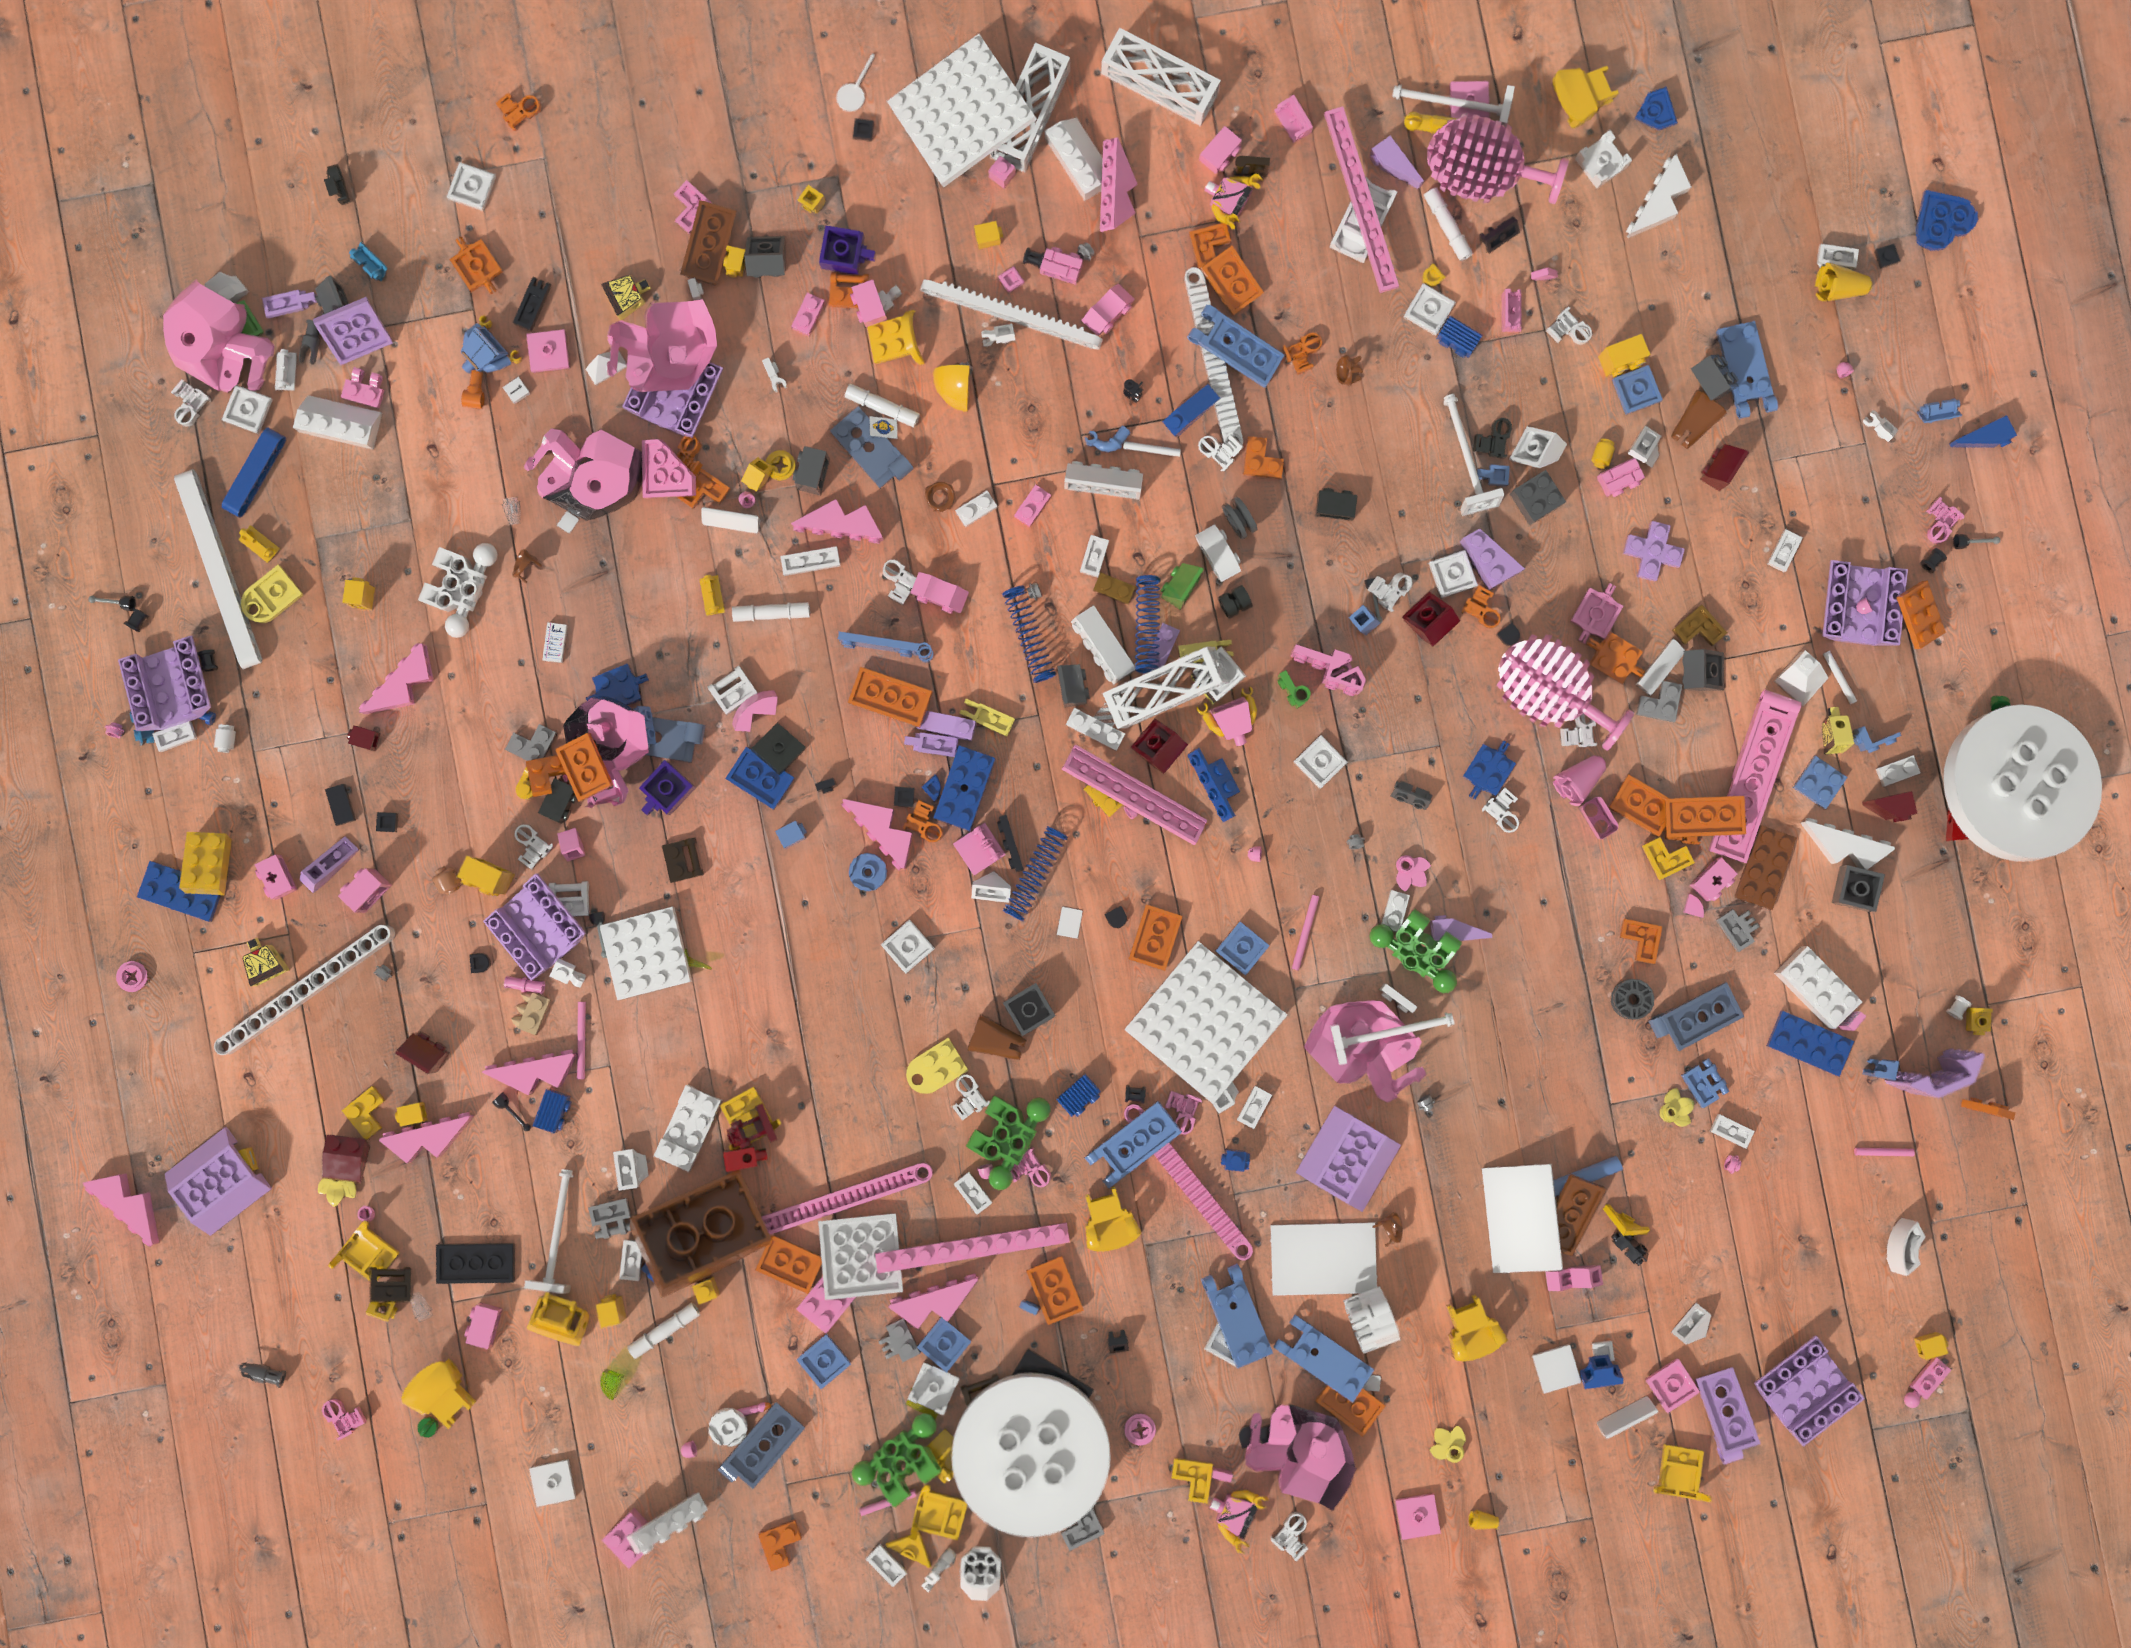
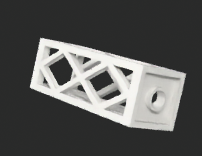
(1052, 62)
(1156, 89)
(1120, 710)

